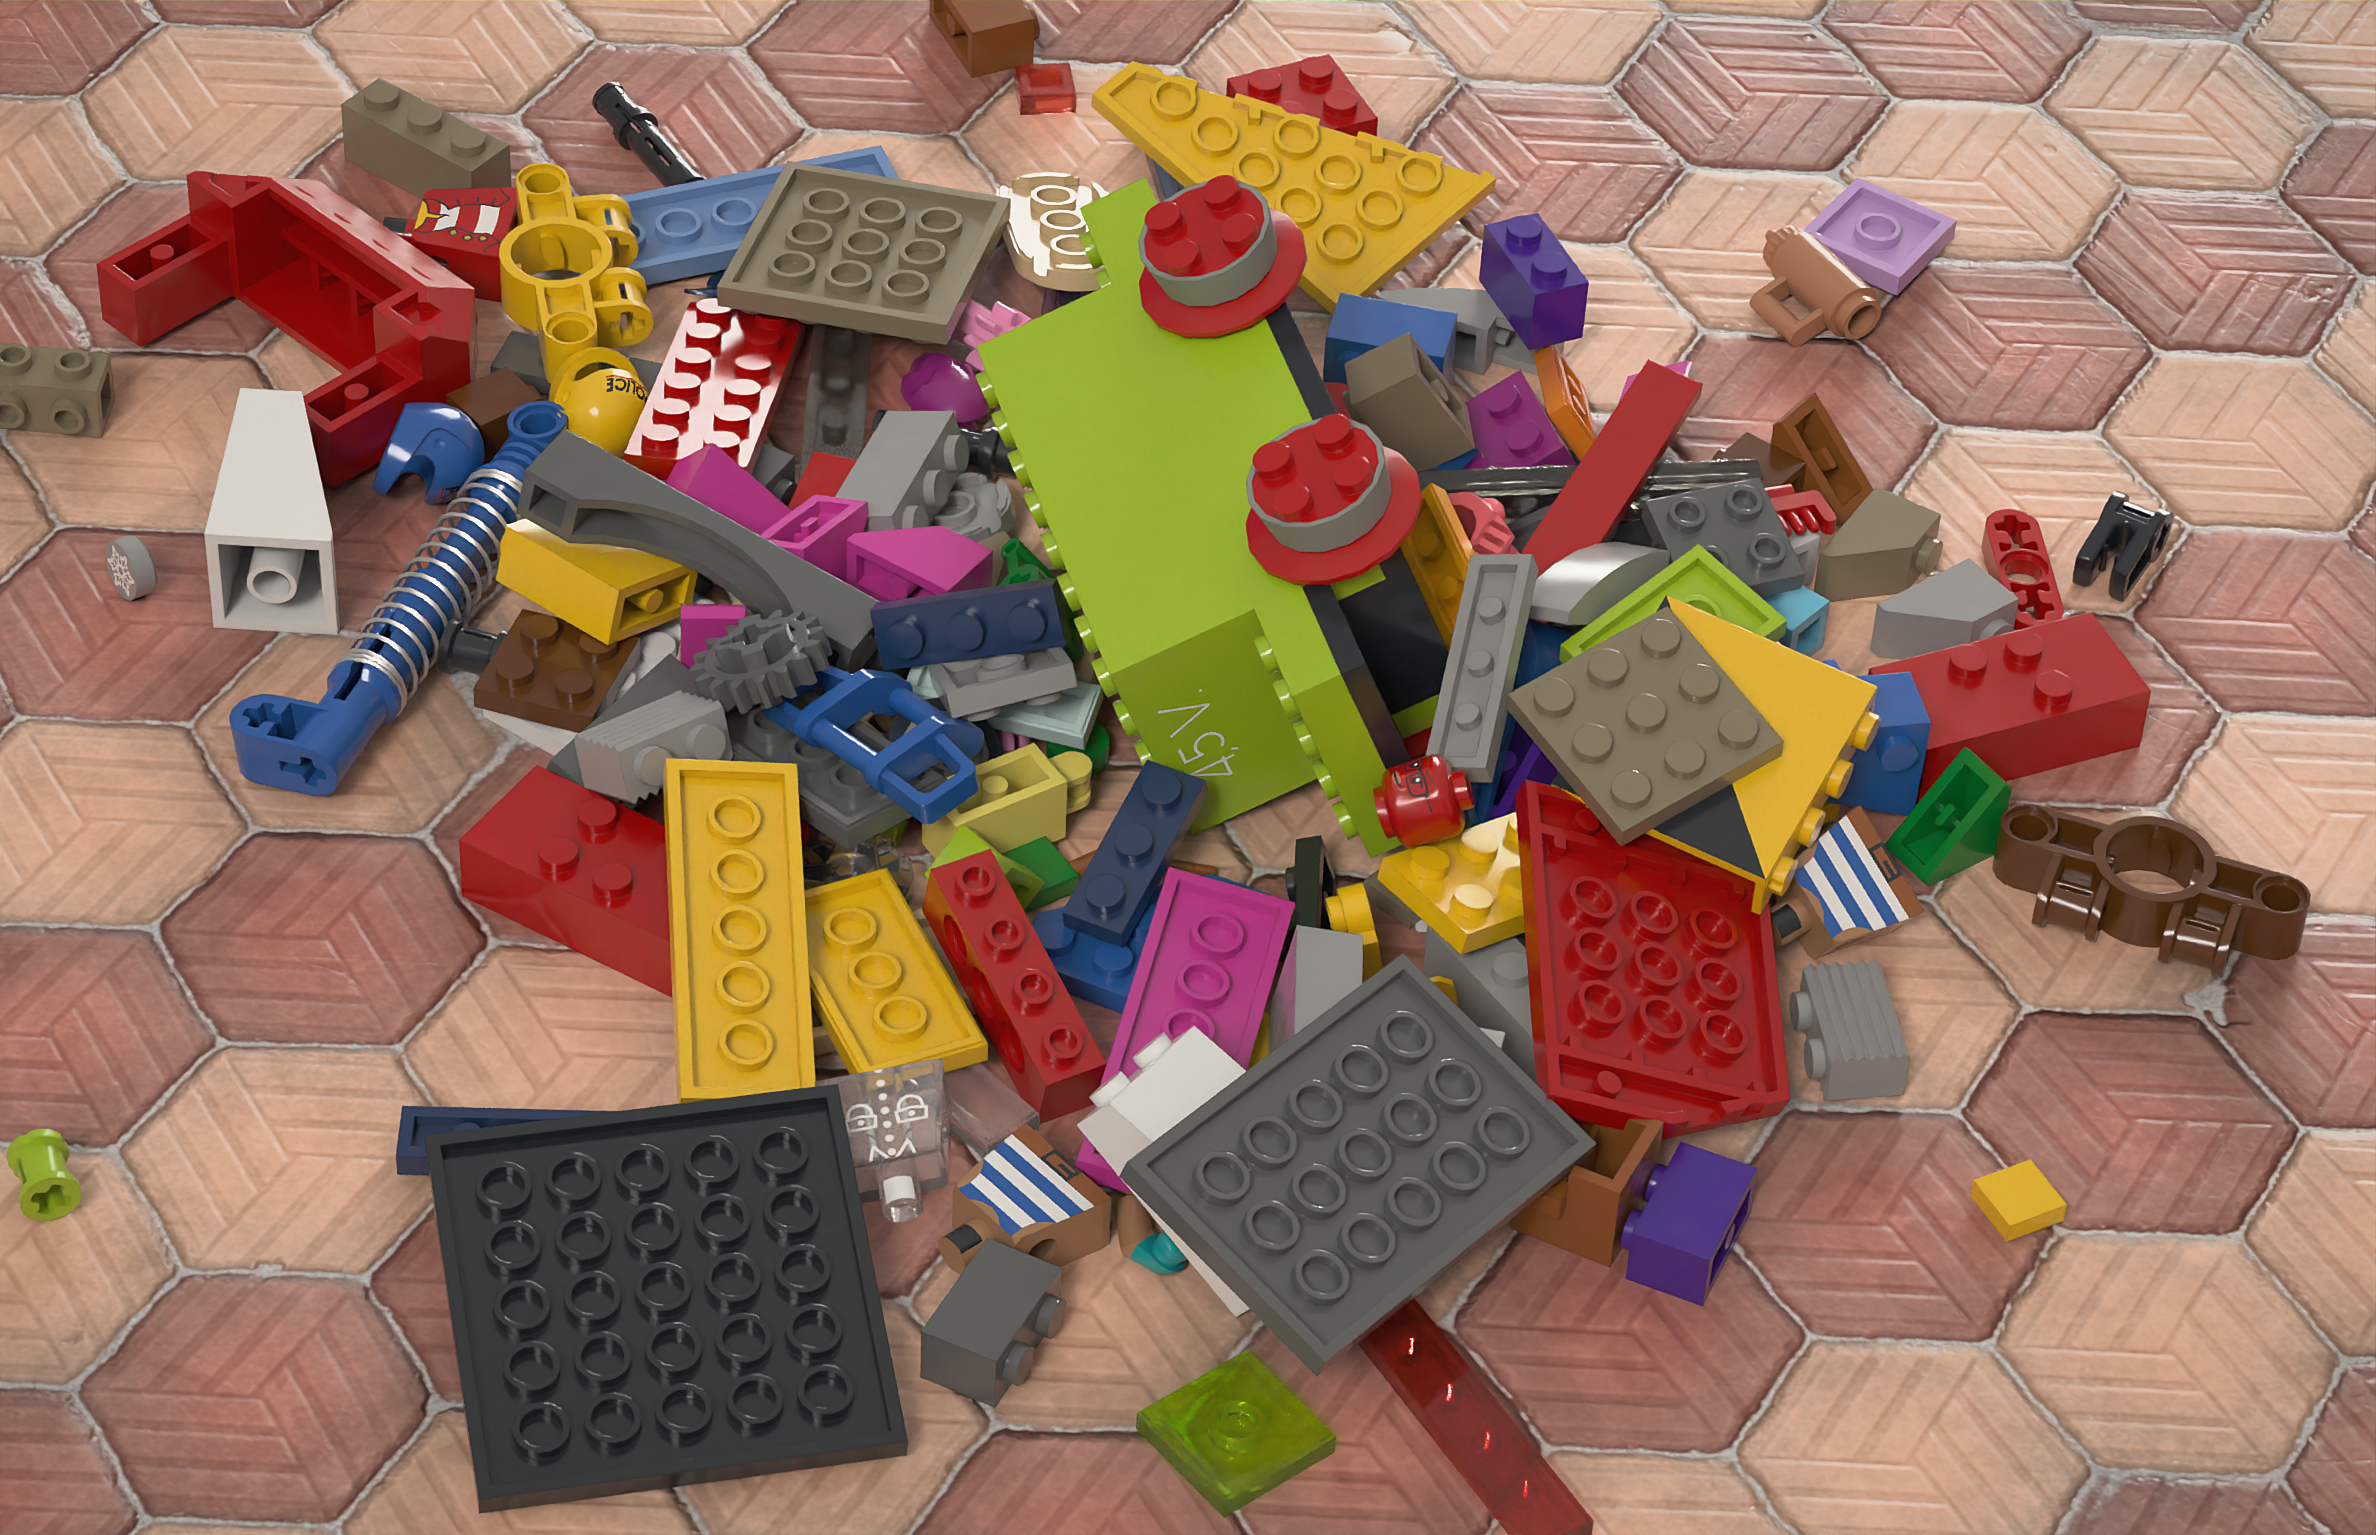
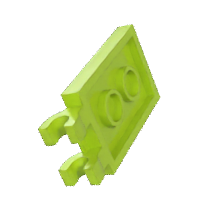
(1692, 579)

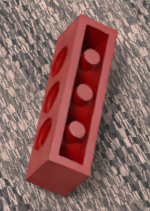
(1013, 985)

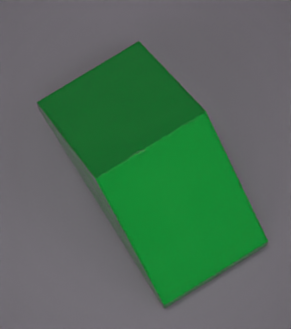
(1953, 821)

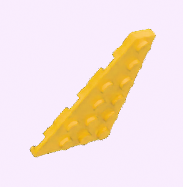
(1356, 199)

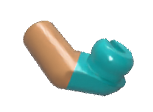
(1143, 1244)

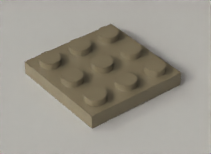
(1644, 725)

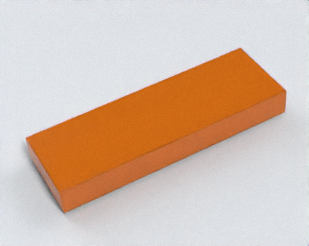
(1565, 400)

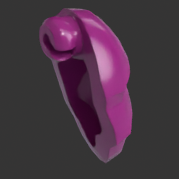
(944, 384)

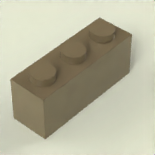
(419, 143)

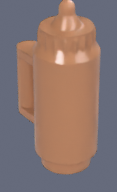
(1818, 281)

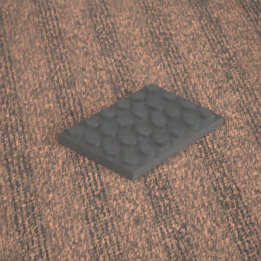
(1357, 1163)

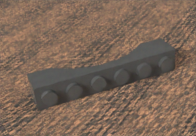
(601, 499)

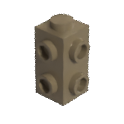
(55, 390)

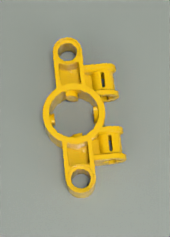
(573, 236)

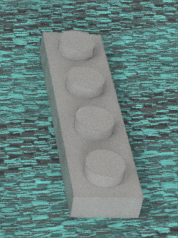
(1483, 662)

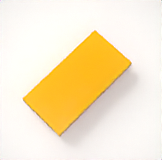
(882, 981)

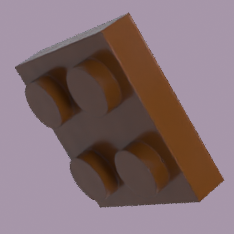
(554, 673)

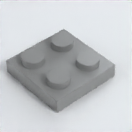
(984, 684)

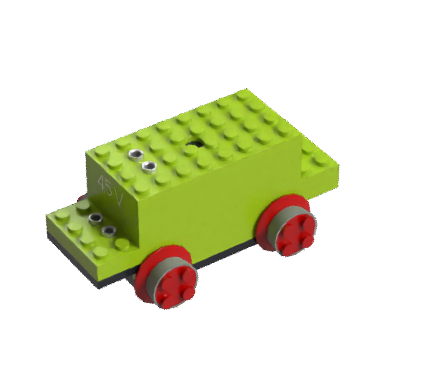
(1221, 510)

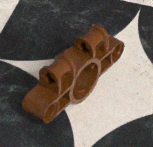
(2219, 910)

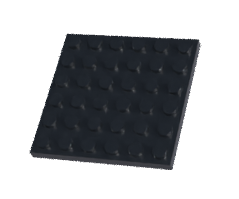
(662, 1298)

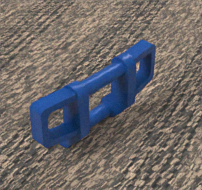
(890, 770)

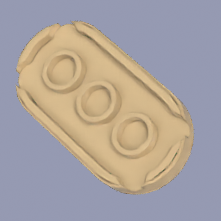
(1046, 230)

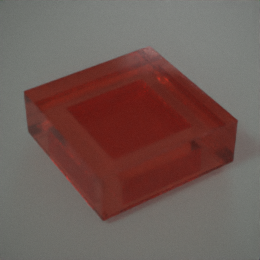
(1045, 88)

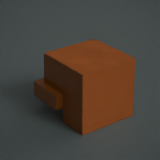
(1594, 1200)

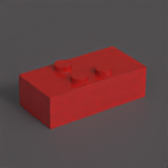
(2028, 699)
(575, 874)

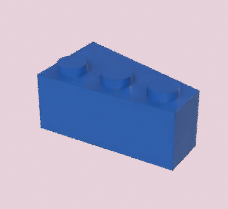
(1891, 769)

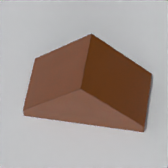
(1830, 465)

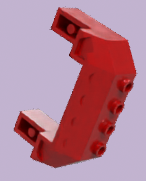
(324, 278)

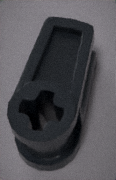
(2130, 534)

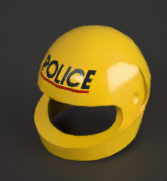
(603, 404)

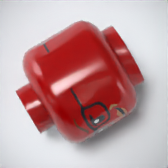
(1423, 801)

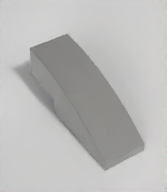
(1481, 329)
(1593, 581)

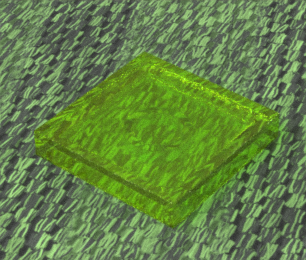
(1235, 1433)

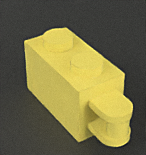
(1018, 800)

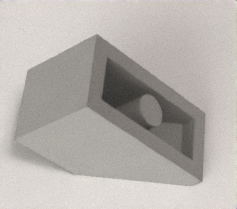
(1943, 613)

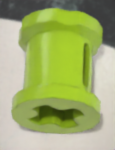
(47, 1186)

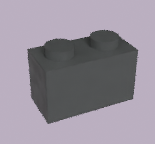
(992, 1323)

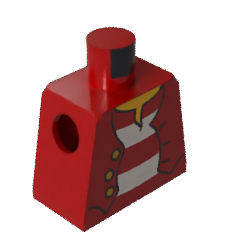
(463, 233)

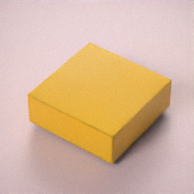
(2018, 1200)

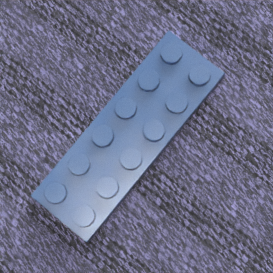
(703, 222)

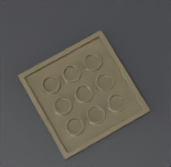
(865, 253)

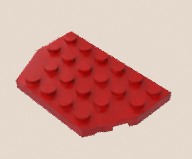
(1645, 976)

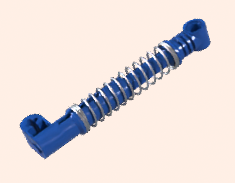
(372, 680)

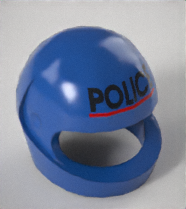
(434, 444)

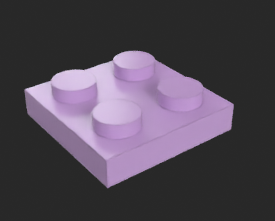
(1882, 234)

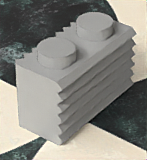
(629, 752)
(1850, 1031)

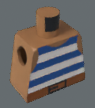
(1843, 891)
(1028, 1201)

